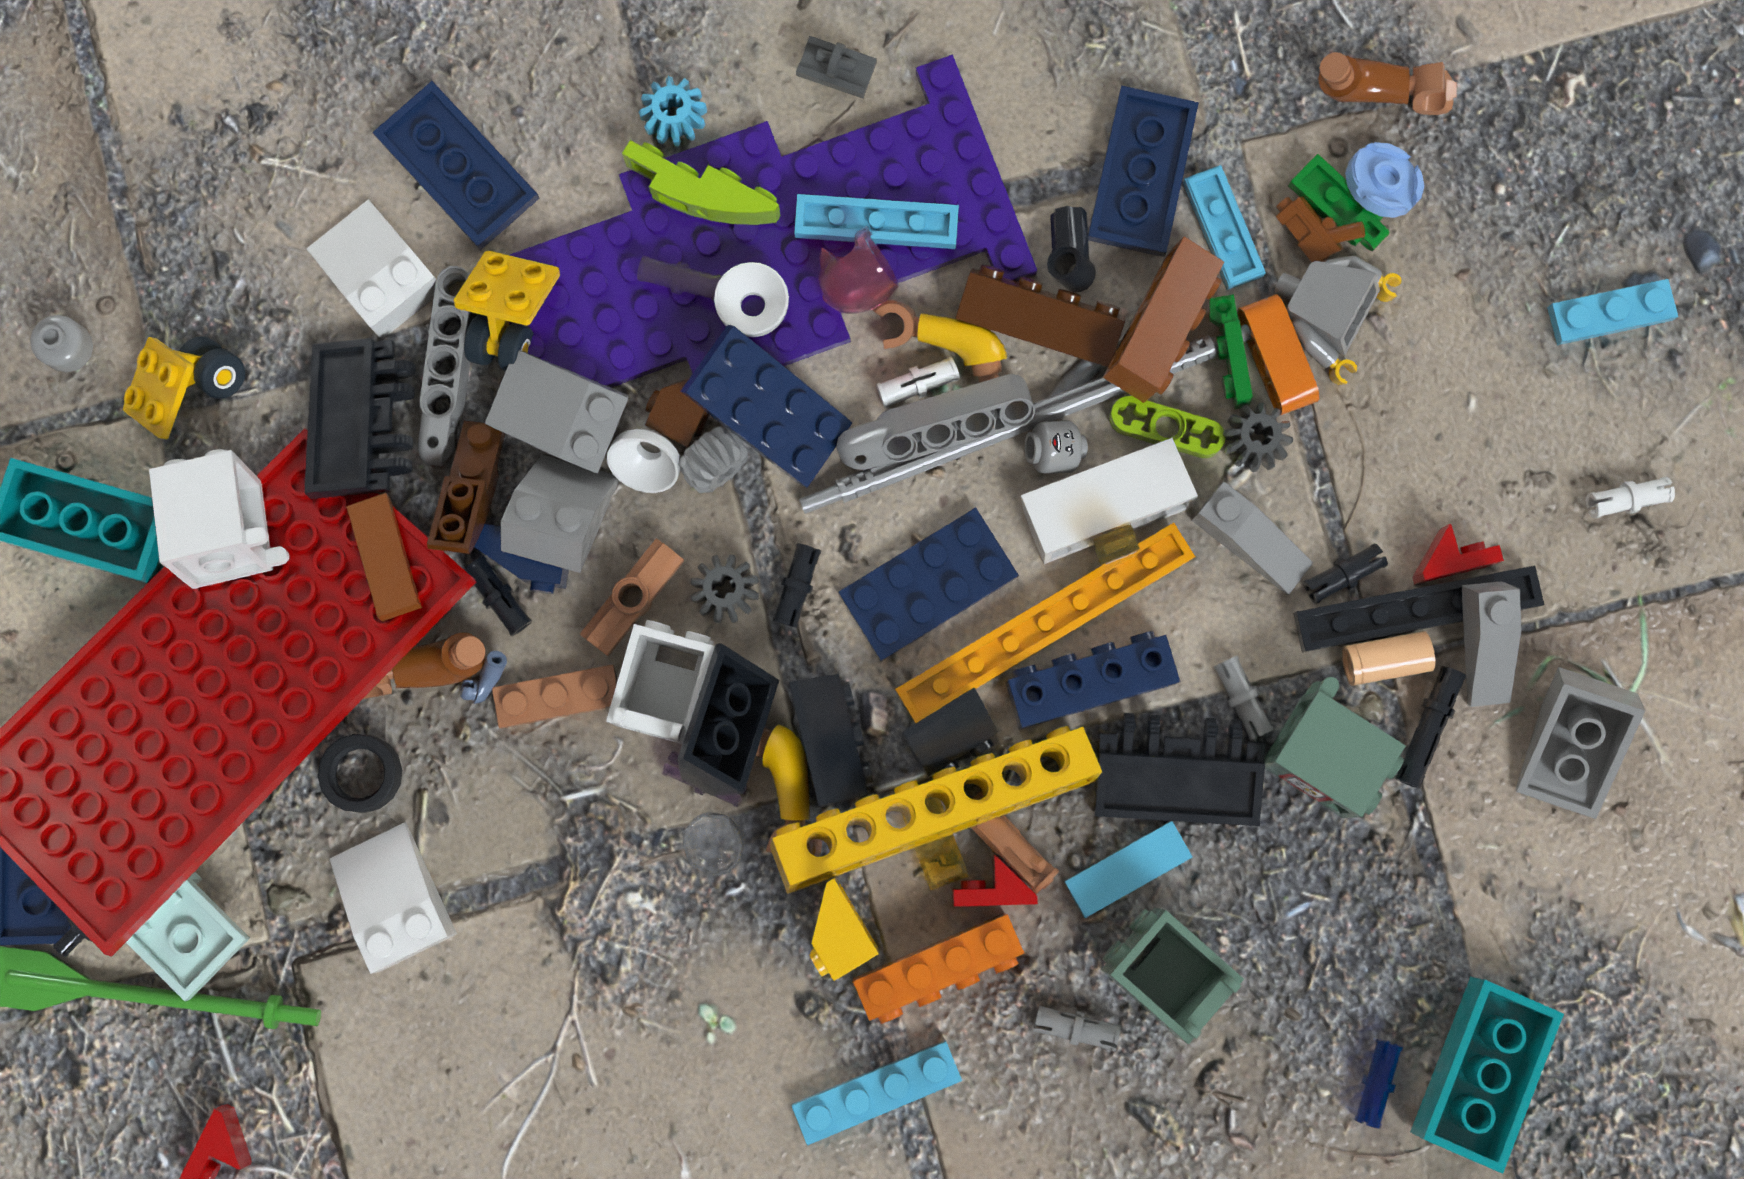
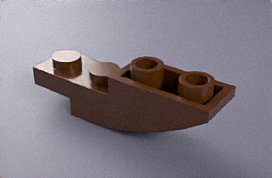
(467, 490)

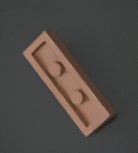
(555, 696)

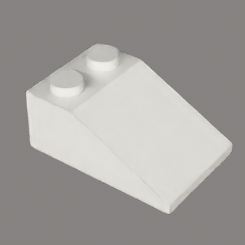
(374, 269)
(390, 899)

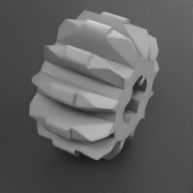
(713, 459)

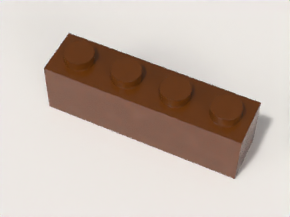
(1041, 316)

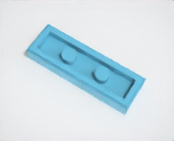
(1224, 227)
(1128, 869)

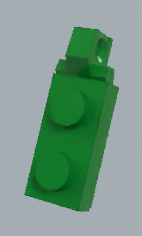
(1231, 348)

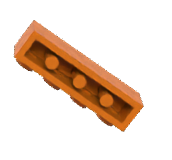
(938, 966)

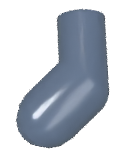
(487, 679)

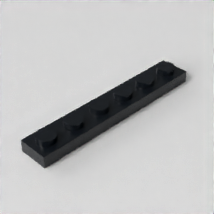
(1402, 611)

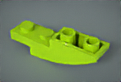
(713, 197)

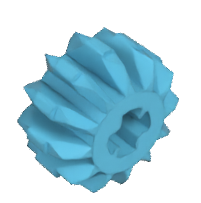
(658, 110)

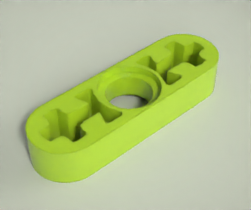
(1141, 410)

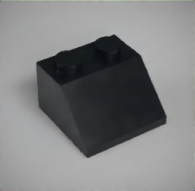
(951, 733)

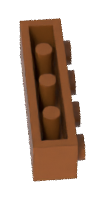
(1164, 320)

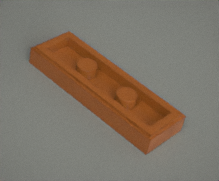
(384, 557)

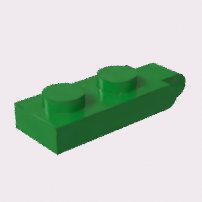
(1330, 197)

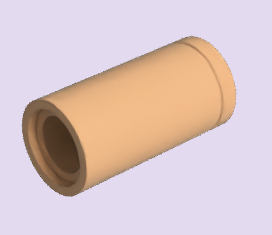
(1388, 658)

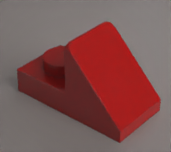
(1445, 559)
(1006, 890)
(219, 1141)

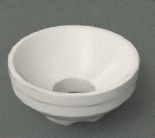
(751, 280)
(640, 468)

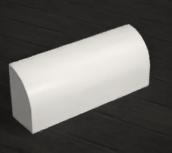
(1107, 497)

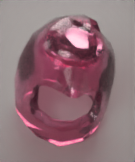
(859, 279)

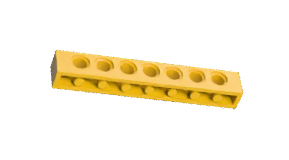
(802, 869)

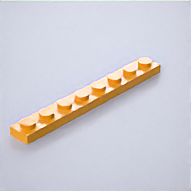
(1044, 623)

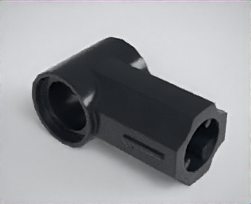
(1070, 247)

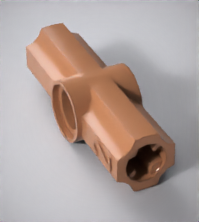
(649, 575)

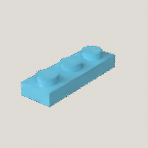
(1612, 312)

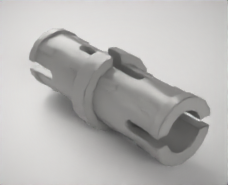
(1243, 698)
(1077, 1028)

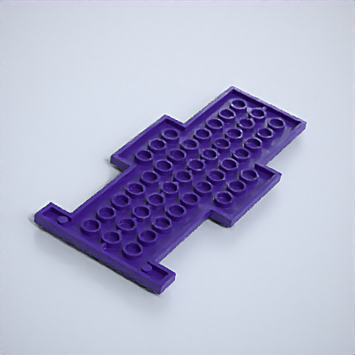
(623, 328)

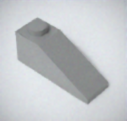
(1252, 537)
(1491, 641)

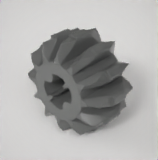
(1258, 423)
(717, 577)

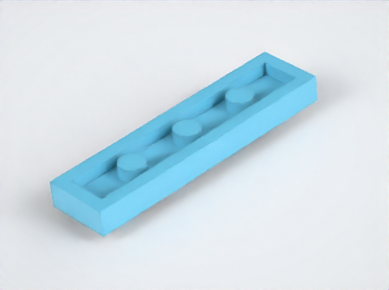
(888, 221)
(876, 1092)

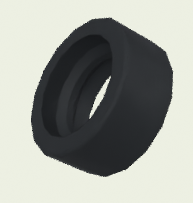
(333, 756)

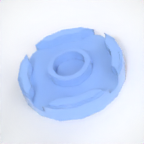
(1384, 180)

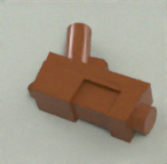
(1316, 237)

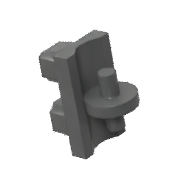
(836, 67)

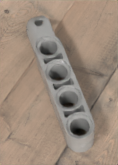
(939, 423)
(442, 428)

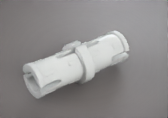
(918, 382)
(1630, 497)

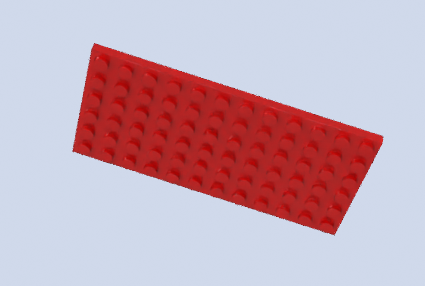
(201, 708)

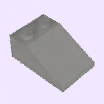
(557, 411)
(556, 513)
(1579, 742)

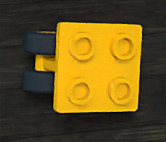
(504, 292)
(166, 374)

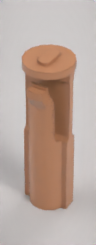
(1016, 851)

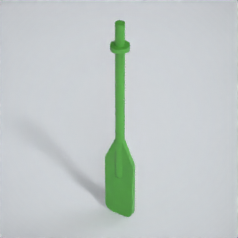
(42, 980)

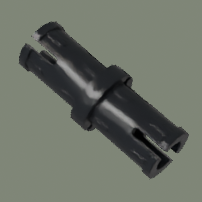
(1345, 573)
(797, 585)
(498, 596)

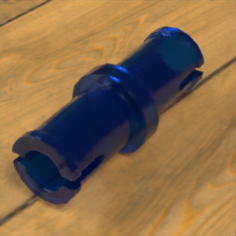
(1378, 1083)

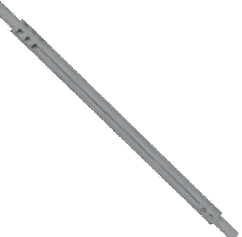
(1046, 410)

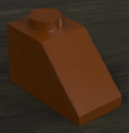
(676, 414)

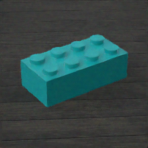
(79, 521)
(1487, 1073)

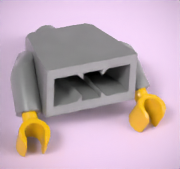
(1332, 305)

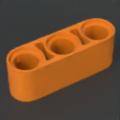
(1279, 355)

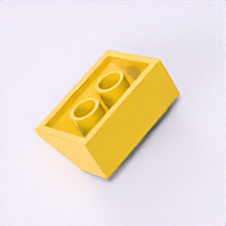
(840, 935)

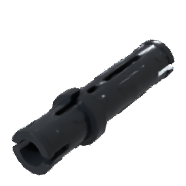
(1436, 712)

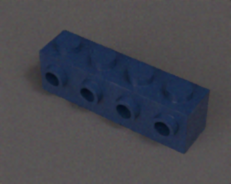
(1092, 681)

